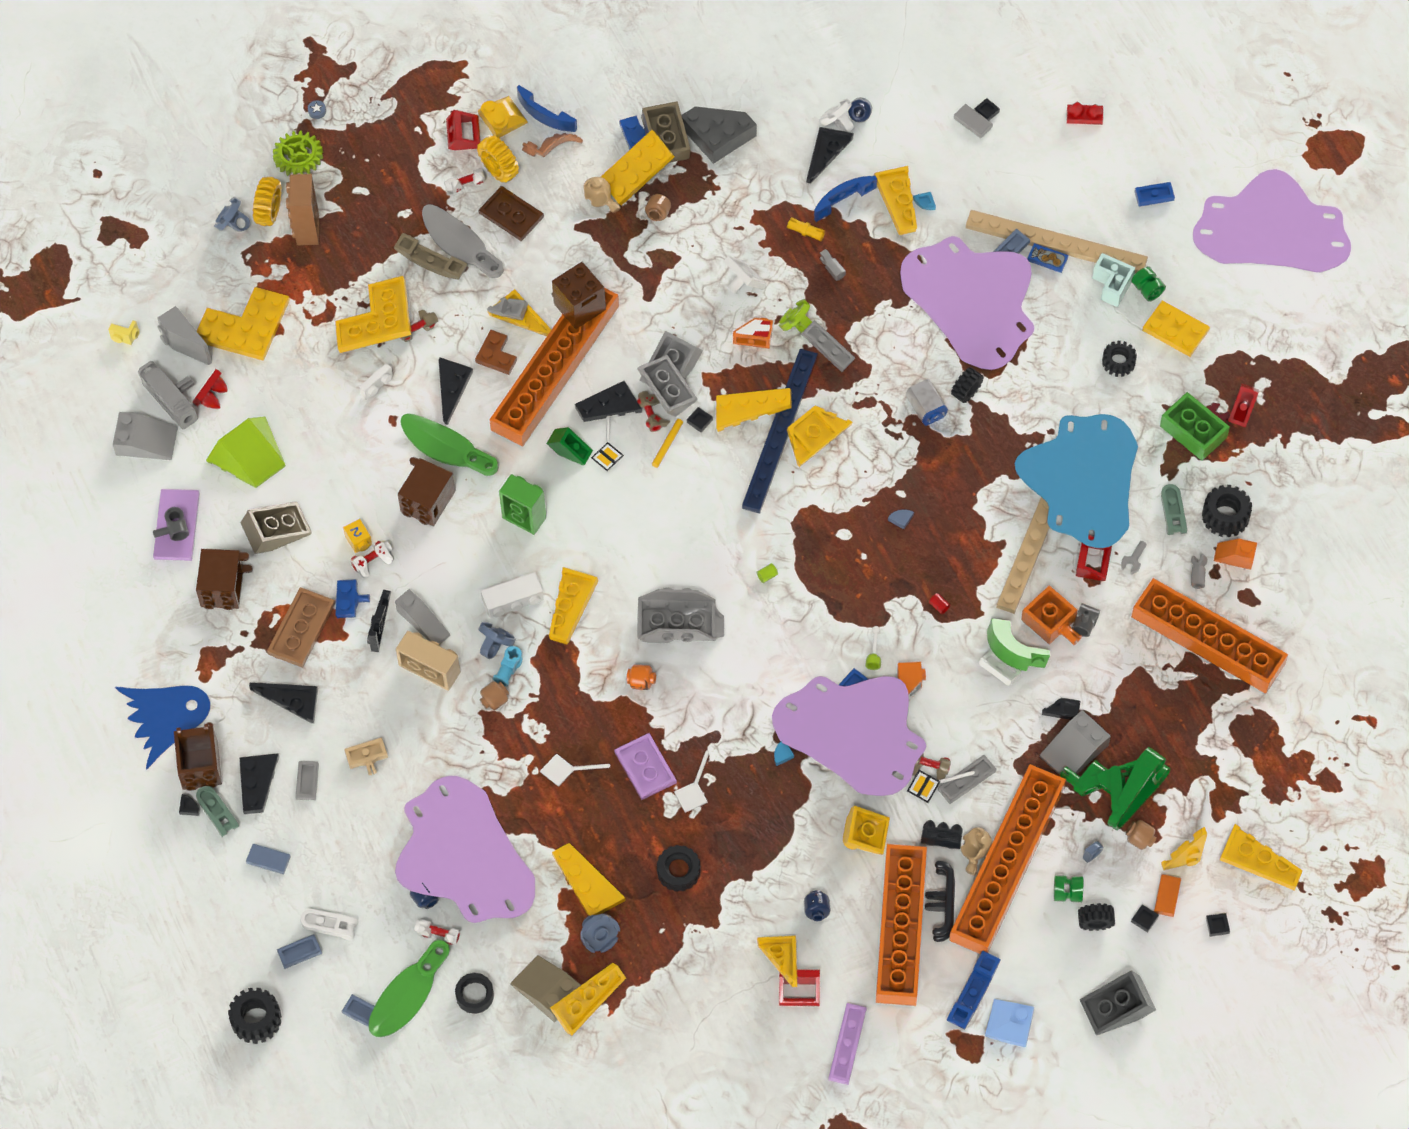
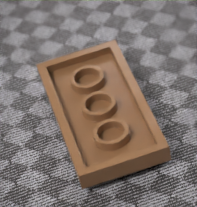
(301, 627)

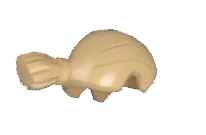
(599, 193)
(975, 847)

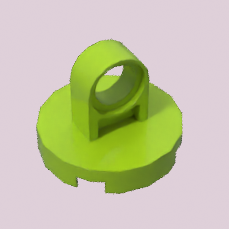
(796, 317)

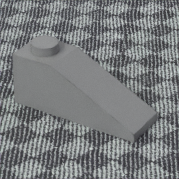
(421, 617)

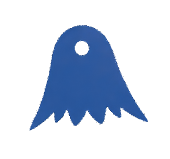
(164, 711)

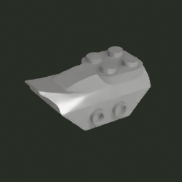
(678, 616)

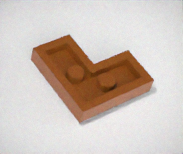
(492, 354)

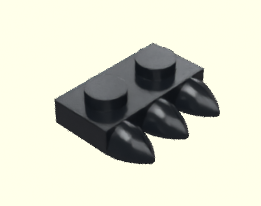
(941, 835)

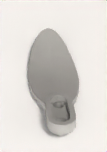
(460, 241)

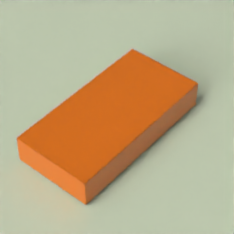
(1167, 895)

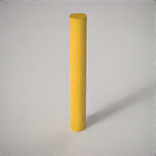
(667, 443)

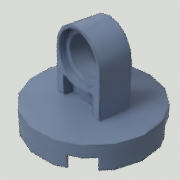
(229, 216)
(494, 639)
(599, 932)

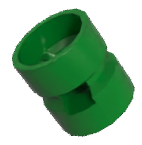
(1147, 282)
(1075, 884)

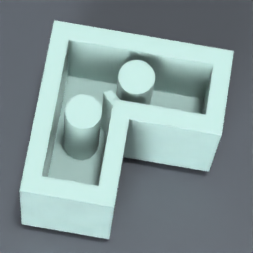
(1115, 276)

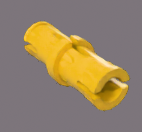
(806, 229)

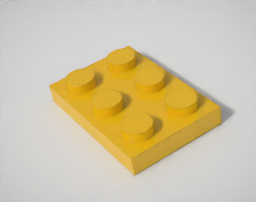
(1176, 328)

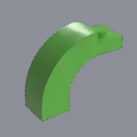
(1010, 650)

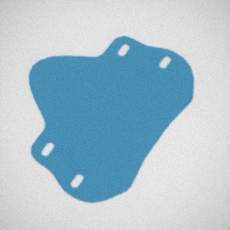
(1084, 477)

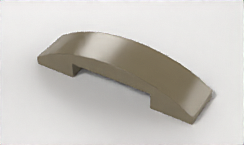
(429, 259)

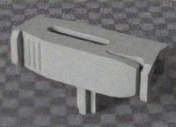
(168, 394)

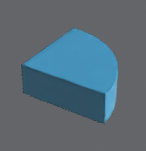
(925, 201)
(782, 753)

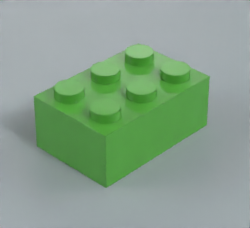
(1194, 426)
(522, 504)

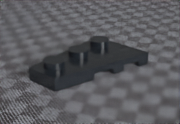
(611, 401)
(256, 781)

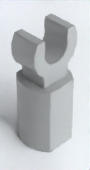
(832, 265)
(1198, 572)

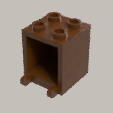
(578, 295)
(426, 491)
(221, 578)
(197, 757)

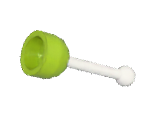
(873, 661)

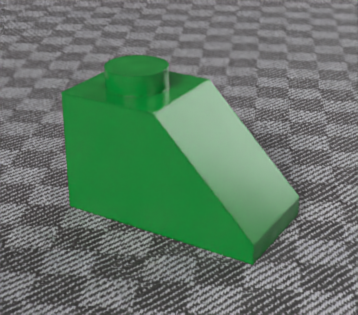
(569, 445)

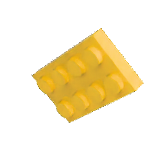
(637, 167)

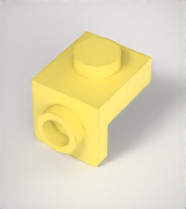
(122, 334)

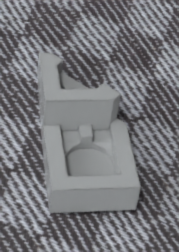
(509, 308)

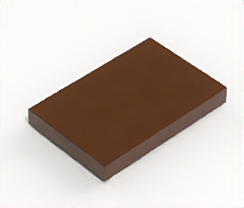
(511, 213)

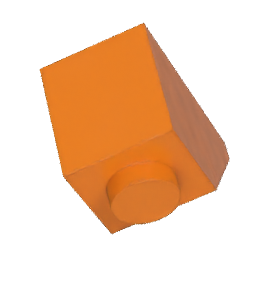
(1236, 553)

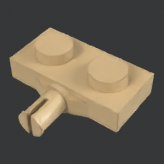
(366, 754)

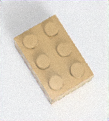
(428, 660)

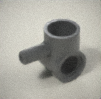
(176, 529)
(1085, 620)

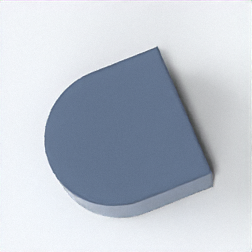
(1092, 851)

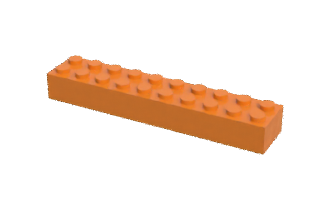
(548, 374)
(1007, 860)

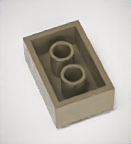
(669, 126)

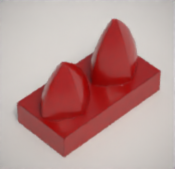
(1084, 114)
(205, 396)

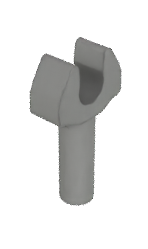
(1134, 558)

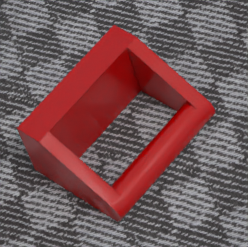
(454, 130)
(1086, 572)
(809, 977)

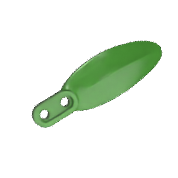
(446, 445)
(406, 993)

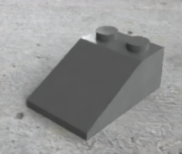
(1118, 1003)

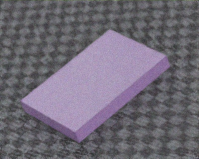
(645, 766)

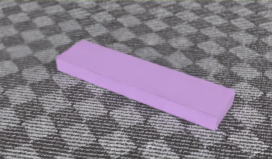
(847, 1043)

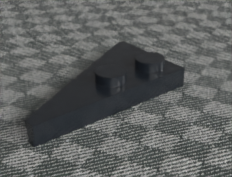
(826, 149)
(453, 382)
(378, 621)
(295, 698)

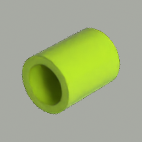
(767, 573)

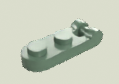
(1173, 509)
(215, 810)

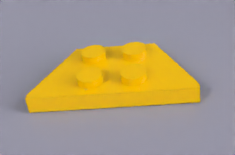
(814, 432)

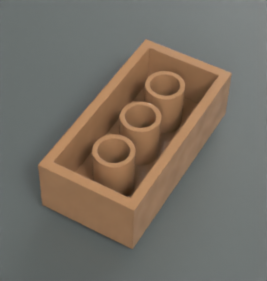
(303, 209)

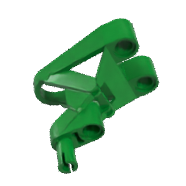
(1127, 797)

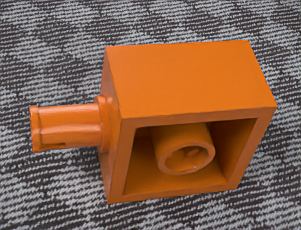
(1051, 616)

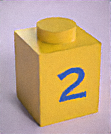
(357, 536)

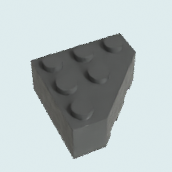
(718, 130)

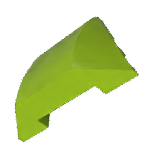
(248, 452)

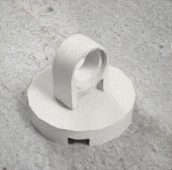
(838, 116)

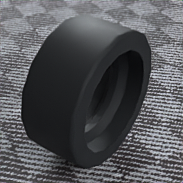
(477, 1007)

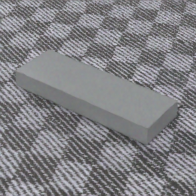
(828, 346)
(956, 788)

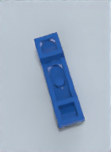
(561, 122)
(861, 185)
(974, 990)

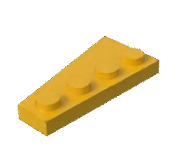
(897, 196)
(740, 407)
(1252, 856)
(588, 884)
(586, 999)

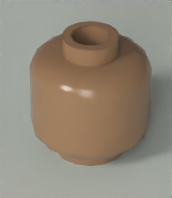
(658, 207)
(494, 695)
(1141, 834)

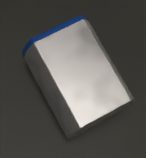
(926, 402)

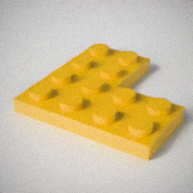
(385, 322)
(247, 334)

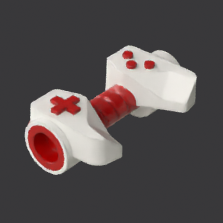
(455, 185)
(381, 550)
(426, 929)

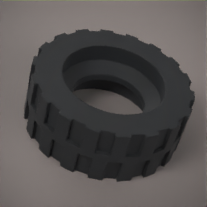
(678, 853)

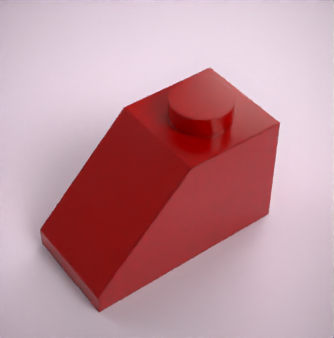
(1243, 405)

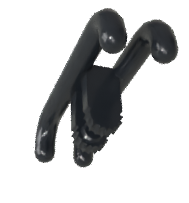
(943, 933)

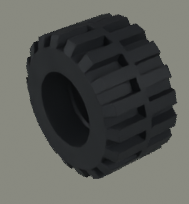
(1231, 498)
(261, 1029)

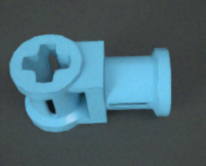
(508, 665)

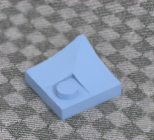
(1010, 1022)

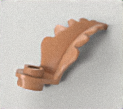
(549, 144)

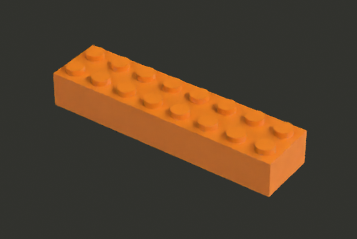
(1209, 635)
(901, 925)

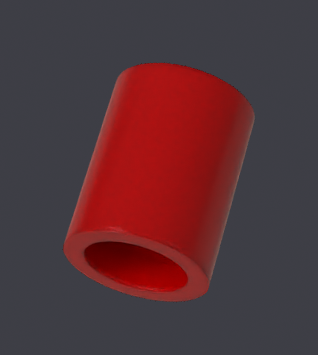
(939, 603)

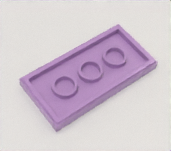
(188, 502)

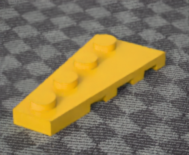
(573, 597)

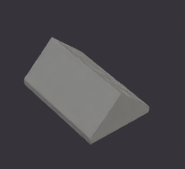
(668, 385)

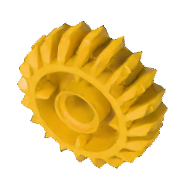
(498, 158)
(267, 201)

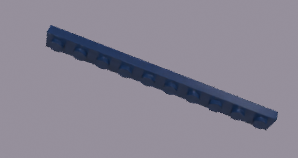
(778, 433)

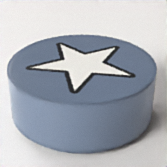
(316, 109)

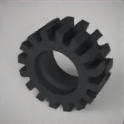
(1121, 349)
(967, 385)
(1096, 917)

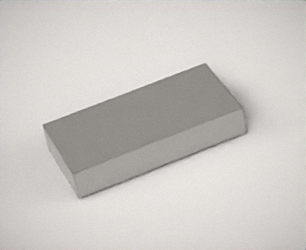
(973, 121)
(307, 780)

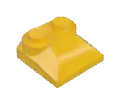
(501, 116)
(865, 830)

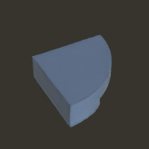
(901, 518)

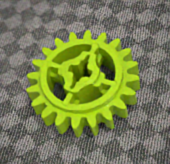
(300, 159)

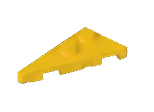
(531, 319)
(1187, 853)
(782, 954)

